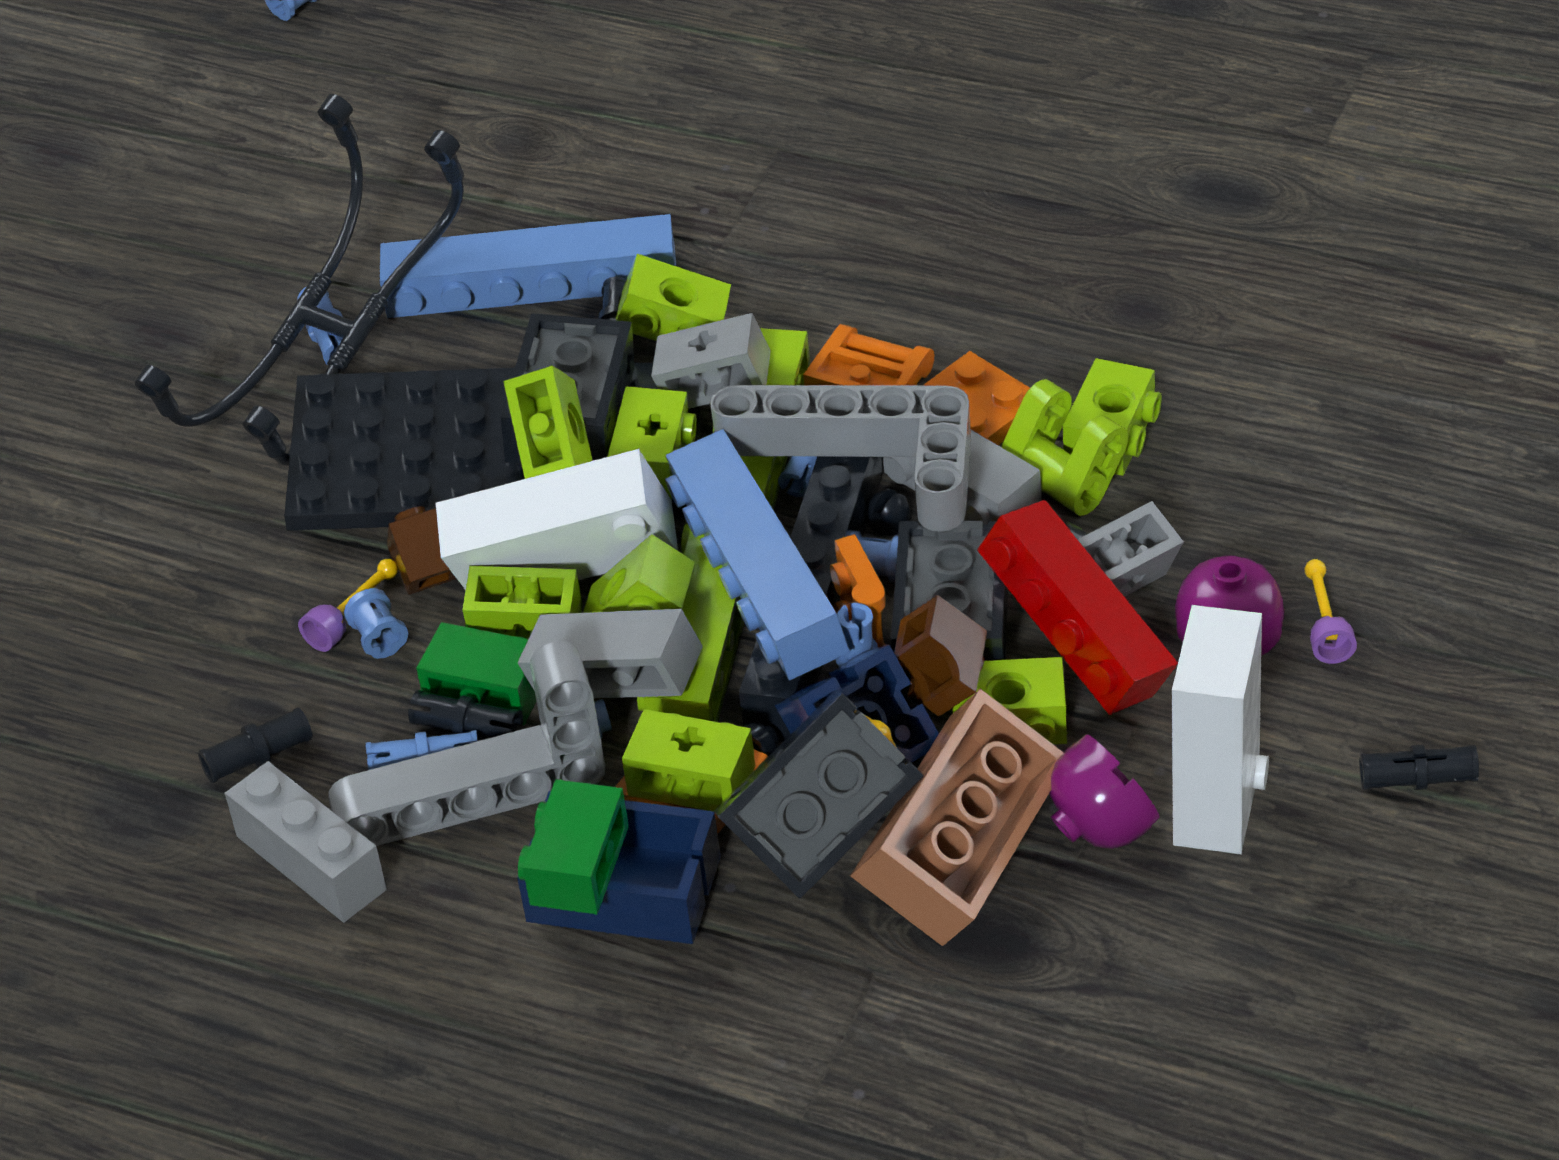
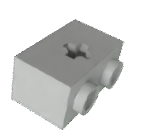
(711, 358)
(1134, 548)

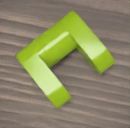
(1074, 478)

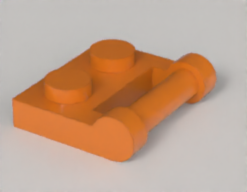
(864, 360)
(857, 582)

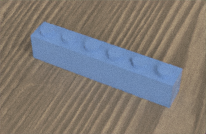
(522, 264)
(756, 556)

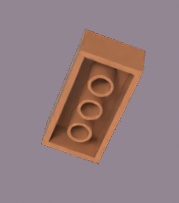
(961, 819)

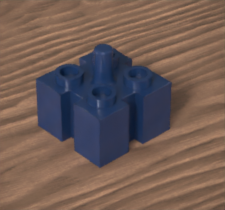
(874, 687)

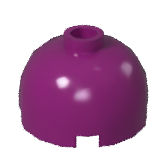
(1233, 585)
(1098, 798)

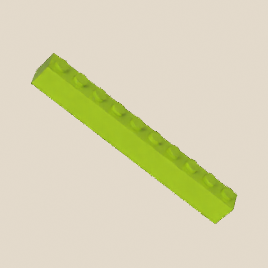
(707, 603)

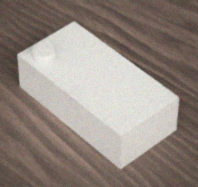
(558, 520)
(1217, 729)

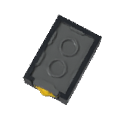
(590, 352)
(950, 567)
(819, 793)

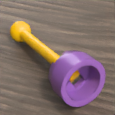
(324, 624)
(1328, 627)

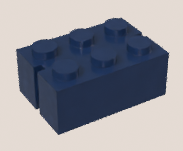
(656, 880)

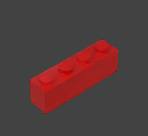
(1077, 606)

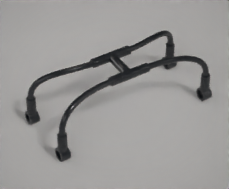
(260, 421)

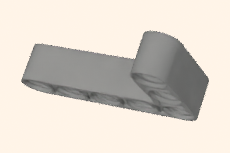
(861, 423)
(488, 773)

